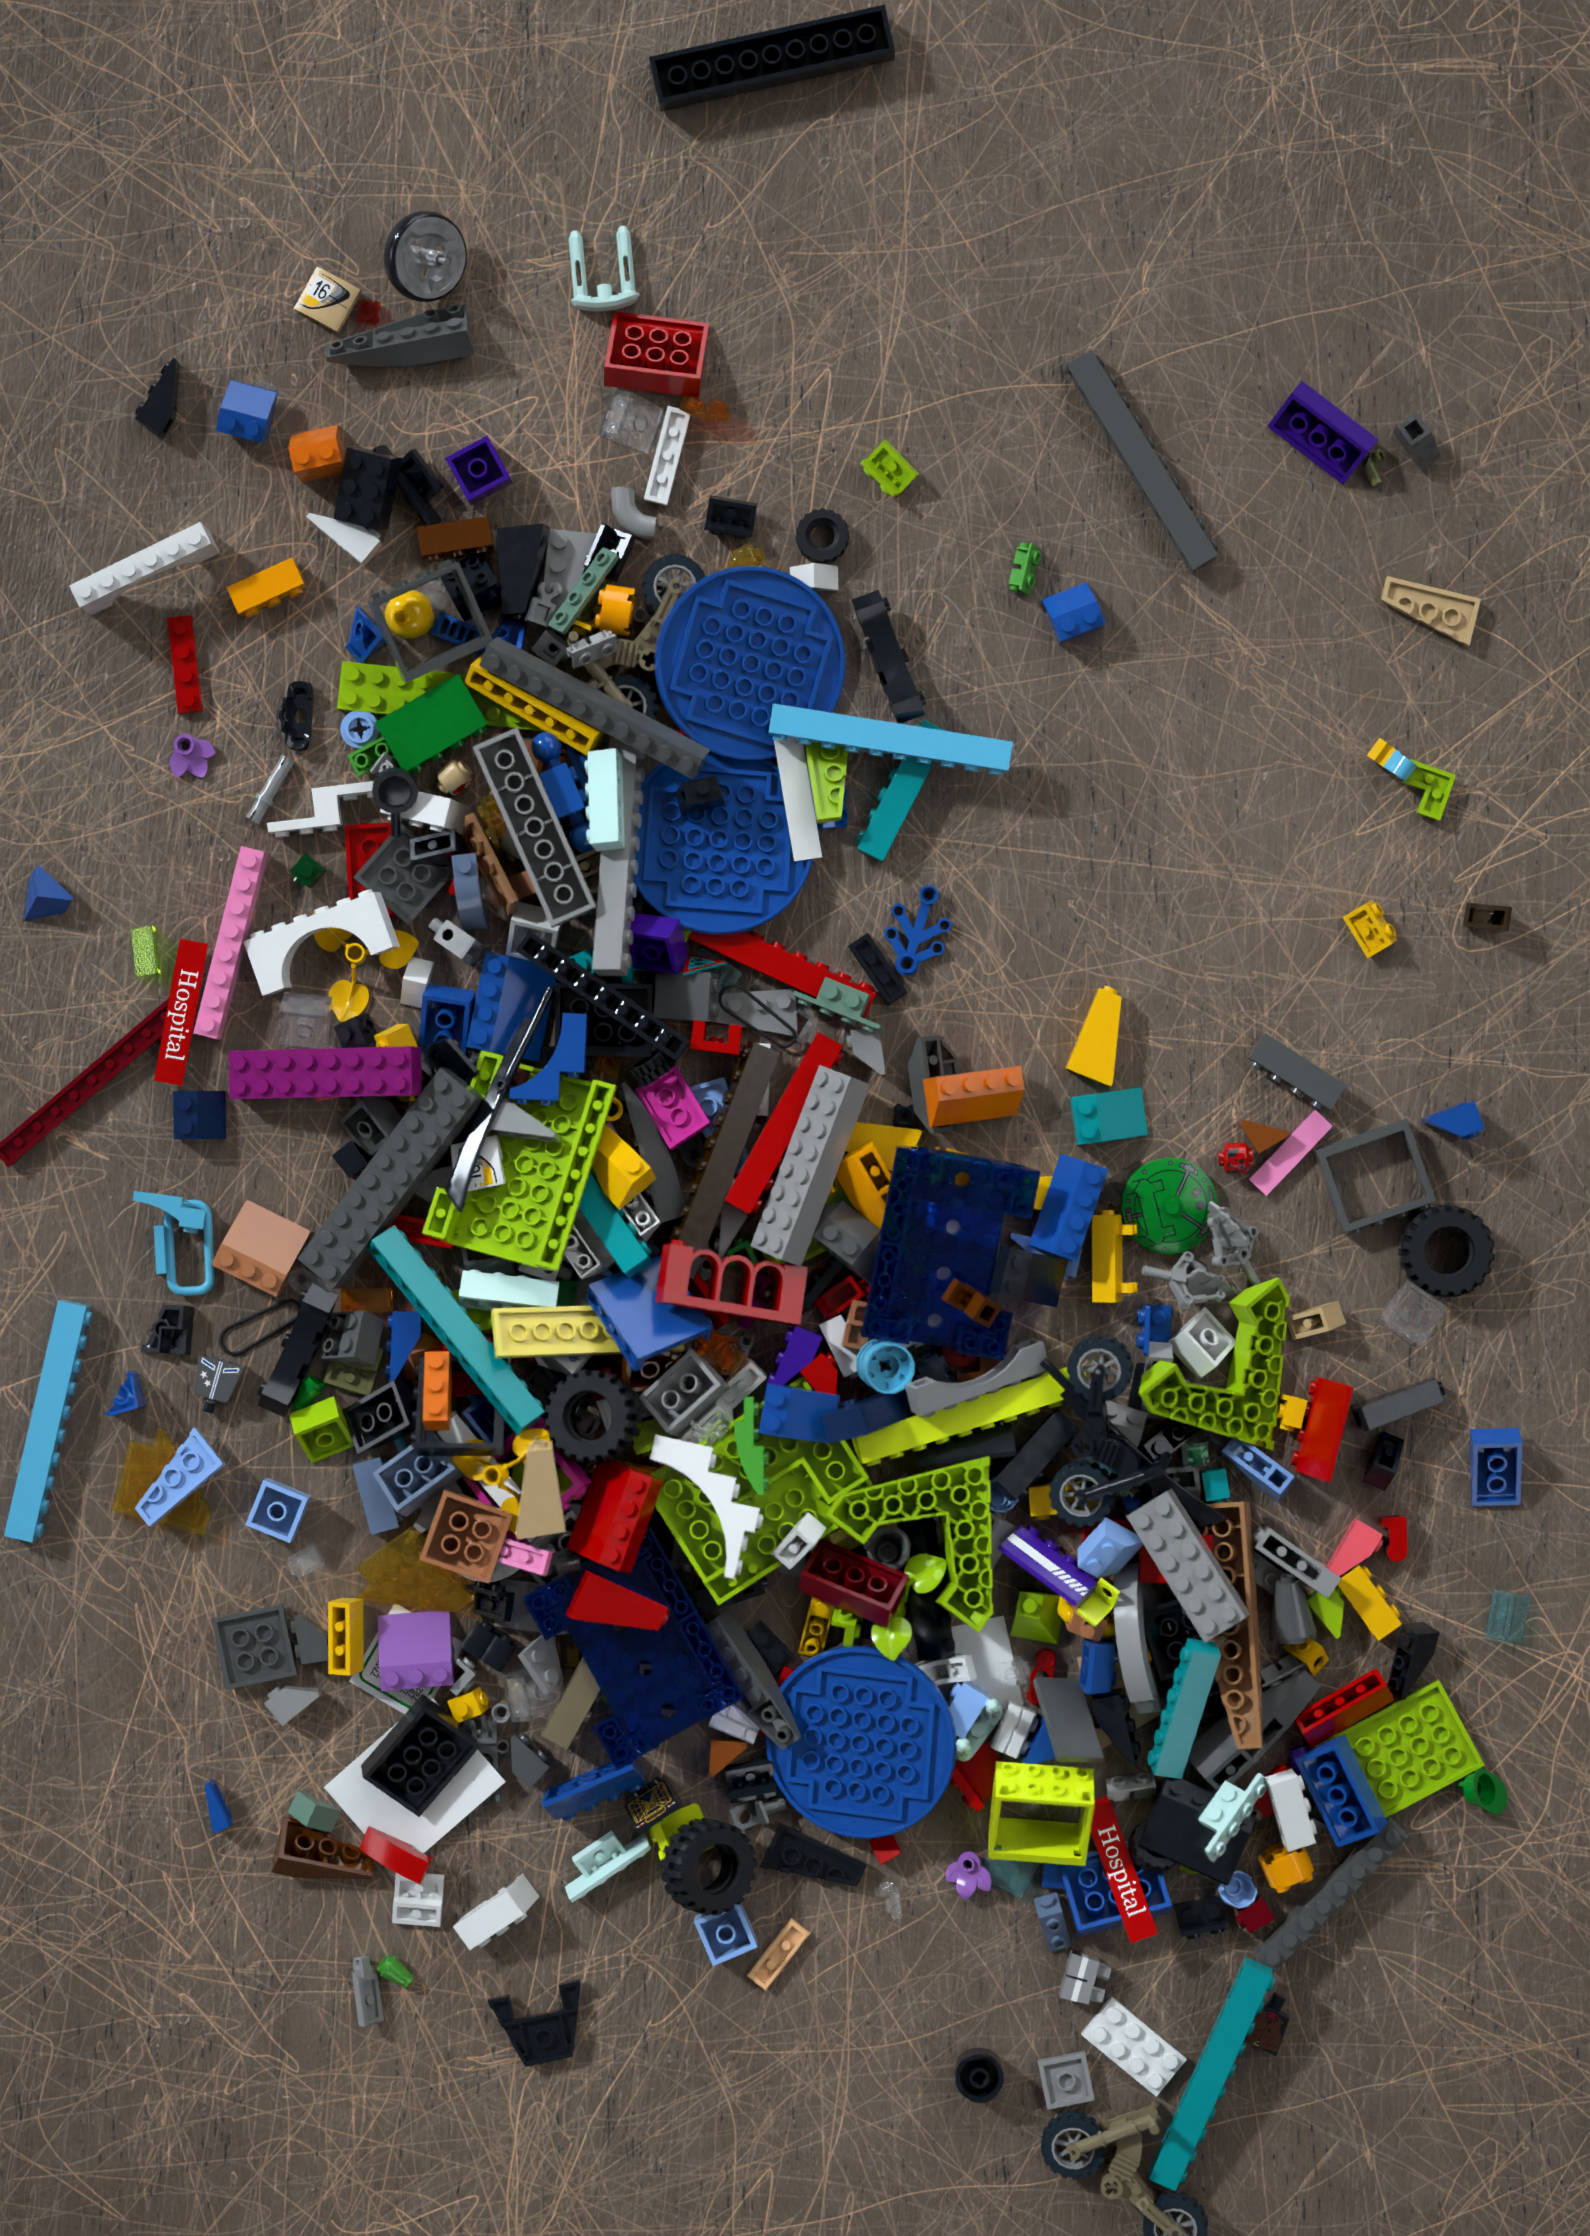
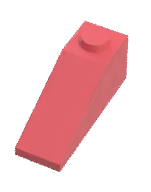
(1355, 1547)

